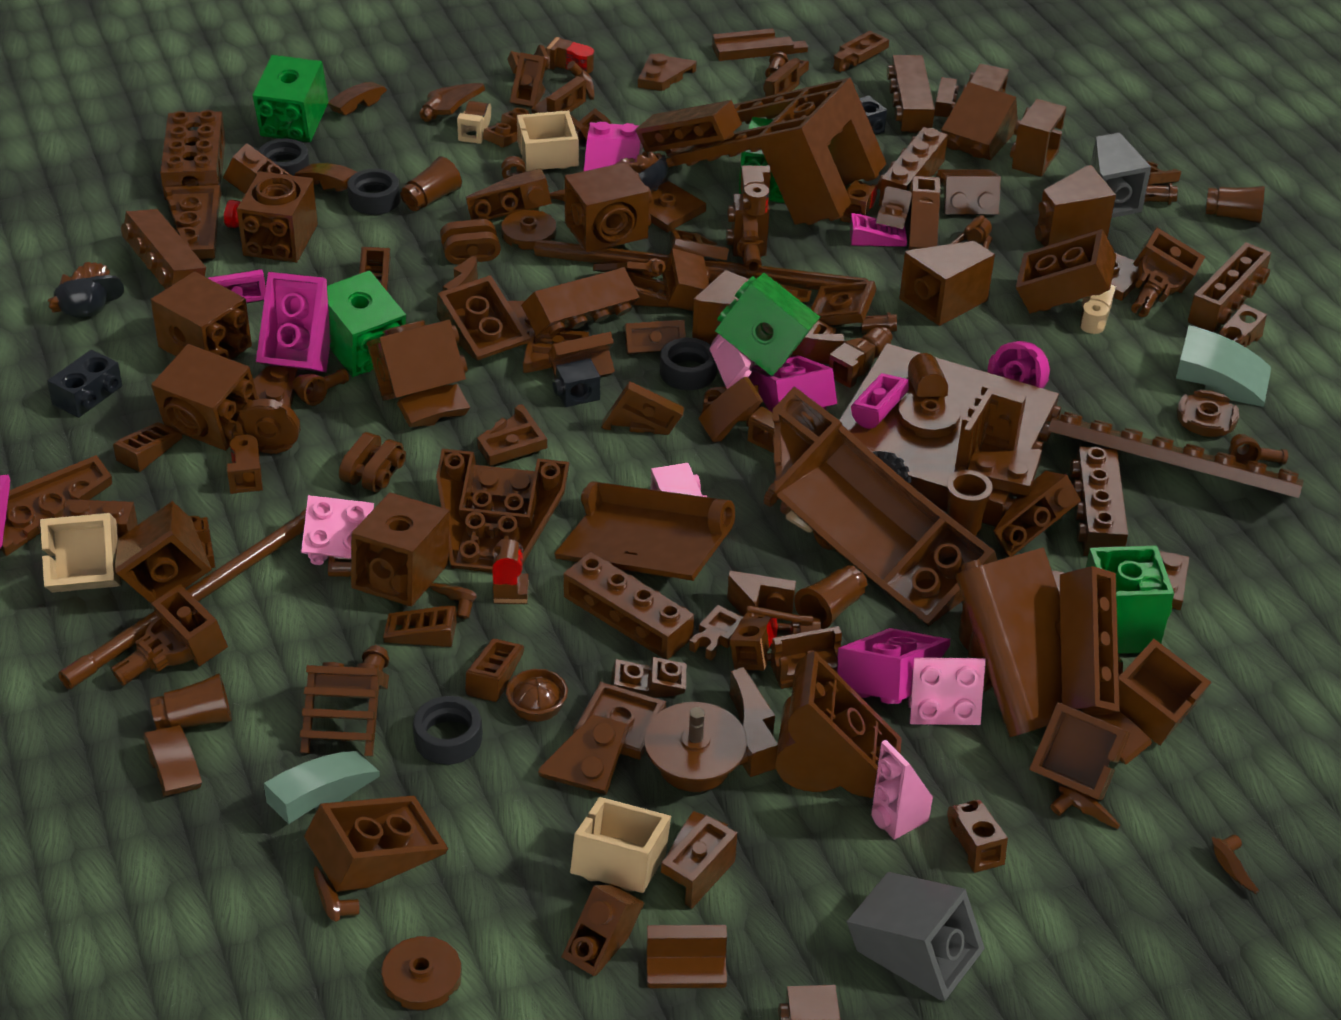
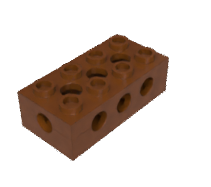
(190, 154)

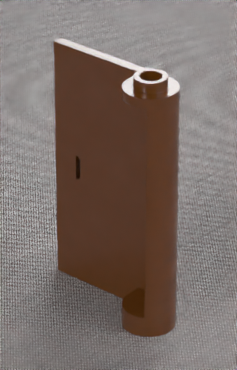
(649, 529)
(1018, 633)

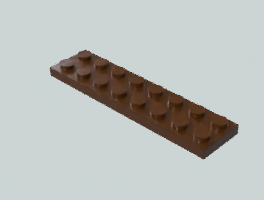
(1189, 457)

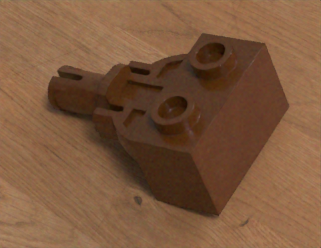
(747, 235)
(1165, 267)
(176, 636)

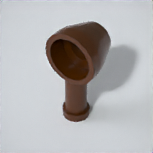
(313, 388)
(1253, 451)

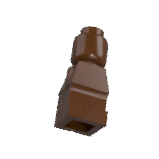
(857, 355)

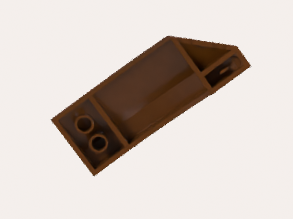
(869, 510)

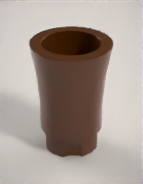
(431, 184)
(1236, 202)
(968, 498)
(831, 595)
(192, 705)

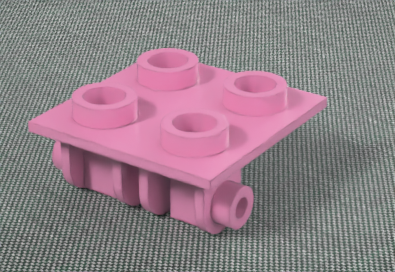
(330, 527)
(947, 691)

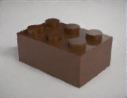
(1066, 271)

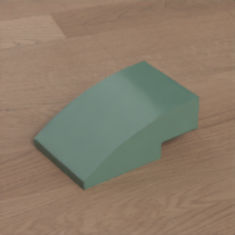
(1224, 367)

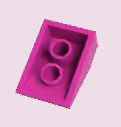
(610, 144)
(295, 323)
(806, 375)
(884, 662)

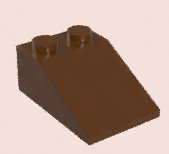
(481, 318)
(372, 840)

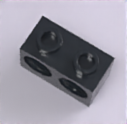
(84, 383)

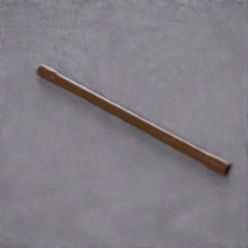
(89, 664)

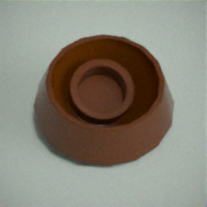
(536, 694)

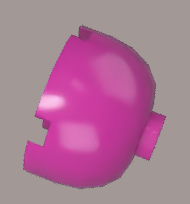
(1021, 362)

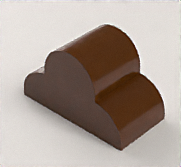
(829, 733)

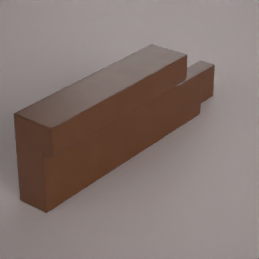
(753, 44)

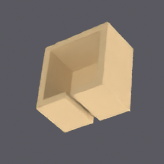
(548, 140)
(83, 552)
(620, 845)

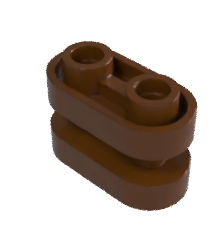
(470, 239)
(372, 462)

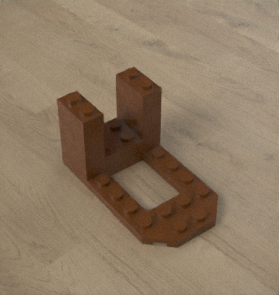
(811, 147)

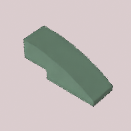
(318, 782)

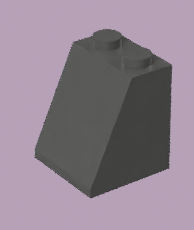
(1123, 171)
(918, 932)

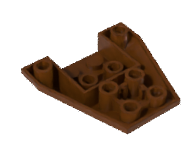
(495, 505)

